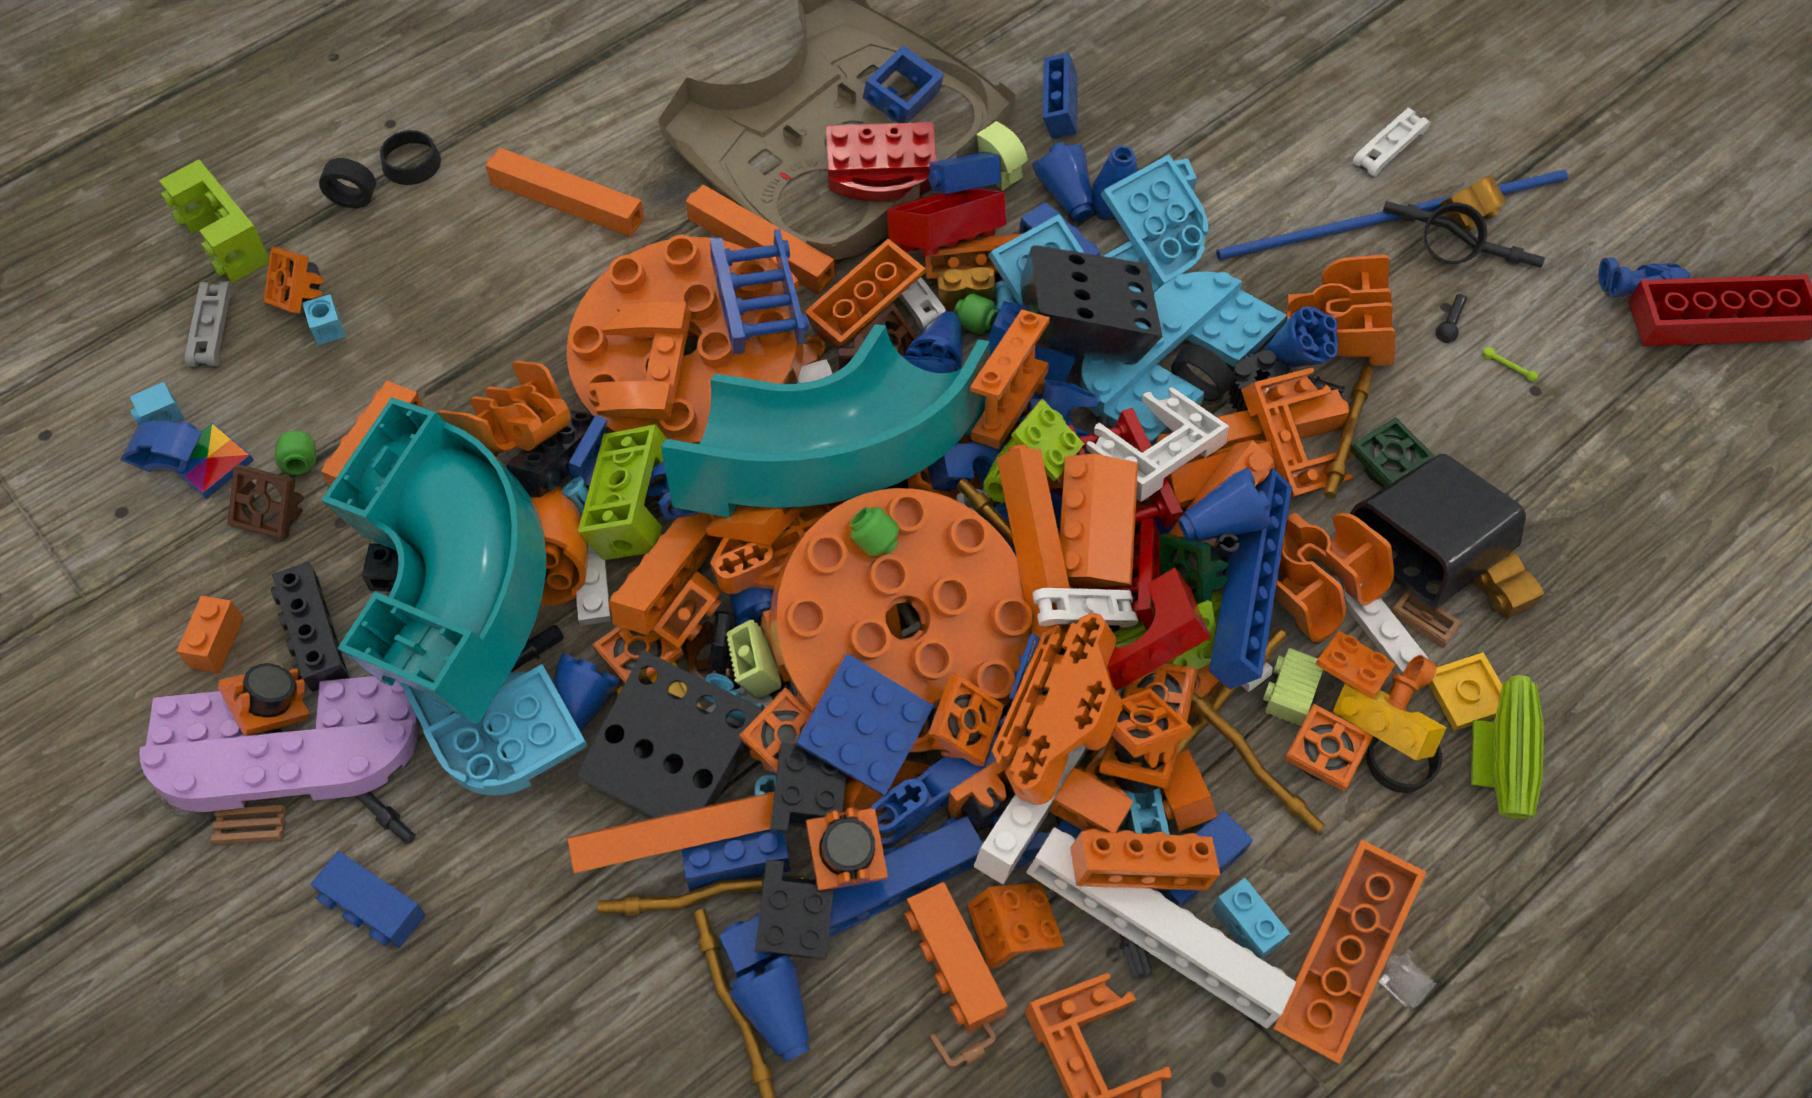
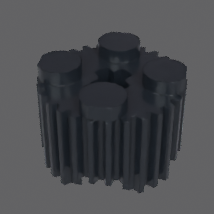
(1253, 369)

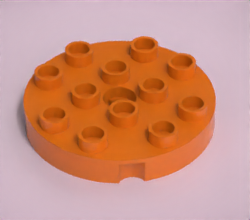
(676, 272)
(944, 566)

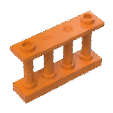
(1009, 379)

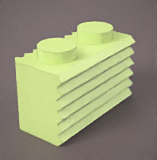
(753, 660)
(1294, 687)

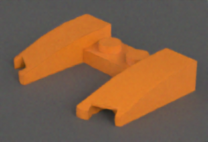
(654, 397)
(1271, 402)
(754, 523)
(1057, 1024)

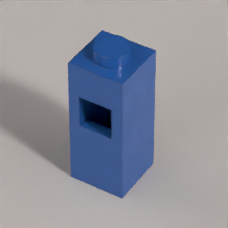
(964, 172)

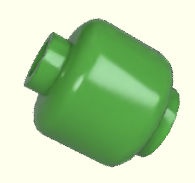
(976, 313)
(295, 452)
(874, 531)

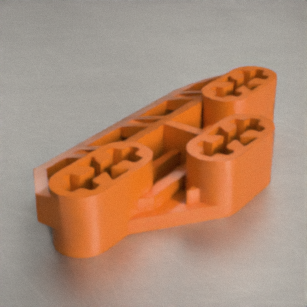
(761, 560)
(1075, 712)

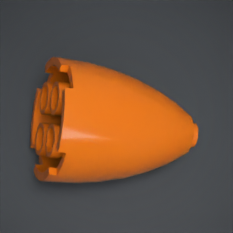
(564, 547)

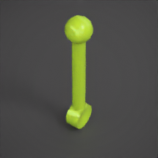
(1489, 353)

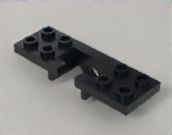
(792, 910)

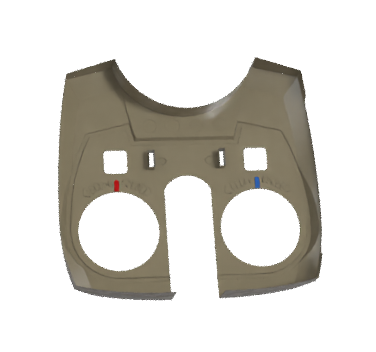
(788, 113)

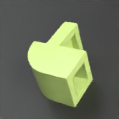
(1012, 154)

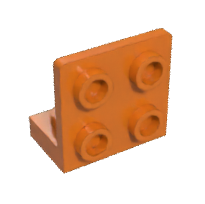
(1355, 664)
(1014, 922)

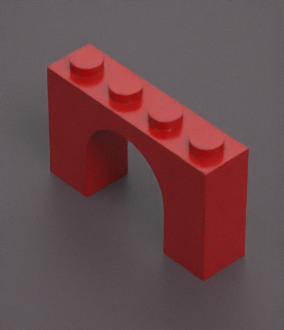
(1174, 631)

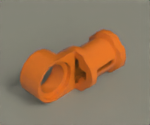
(1415, 676)

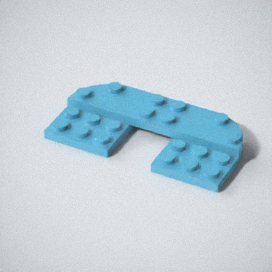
(1154, 211)
(1194, 307)
(515, 740)

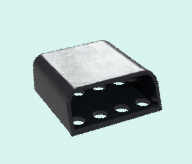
(1091, 304)
(1443, 525)
(686, 747)

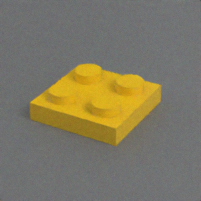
(1467, 690)

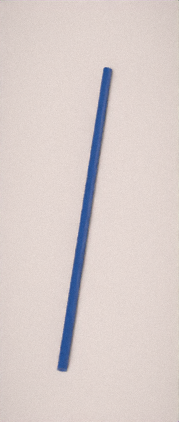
(1372, 219)

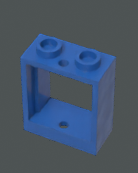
(915, 70)

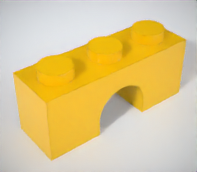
(1403, 730)

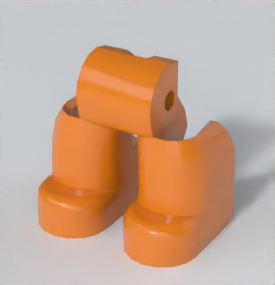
(1360, 301)
(516, 415)
(1354, 555)

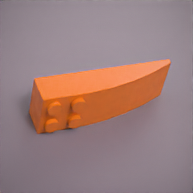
(1349, 950)

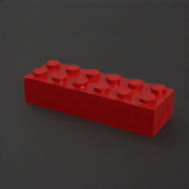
(1723, 310)

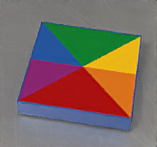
(213, 461)

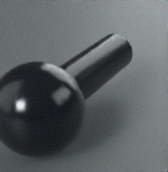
(1448, 331)

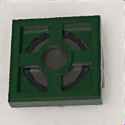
(1390, 452)
(1195, 562)

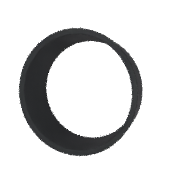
(415, 174)
(1470, 212)
(1209, 364)
(1434, 767)

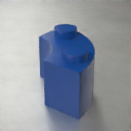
(162, 445)

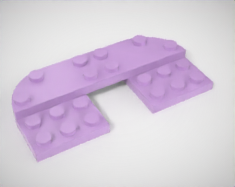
(207, 764)

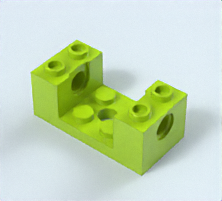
(201, 201)
(614, 511)

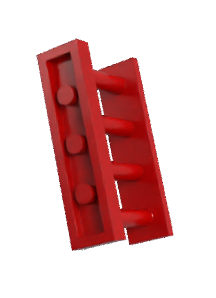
(1164, 502)
(1148, 568)

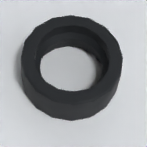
(350, 171)

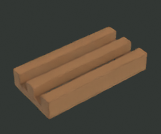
(1423, 620)
(249, 812)

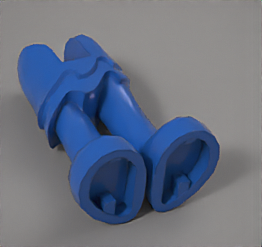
(1623, 282)

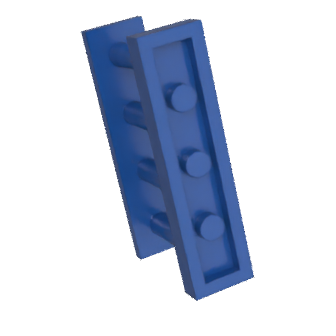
(735, 307)

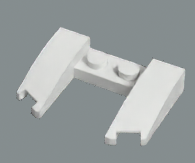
(1193, 434)

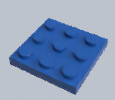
(864, 724)

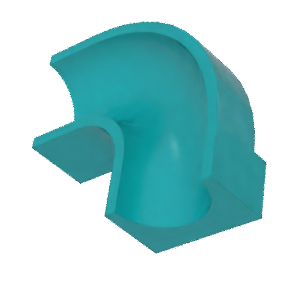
(824, 436)
(464, 552)

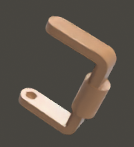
(968, 1055)

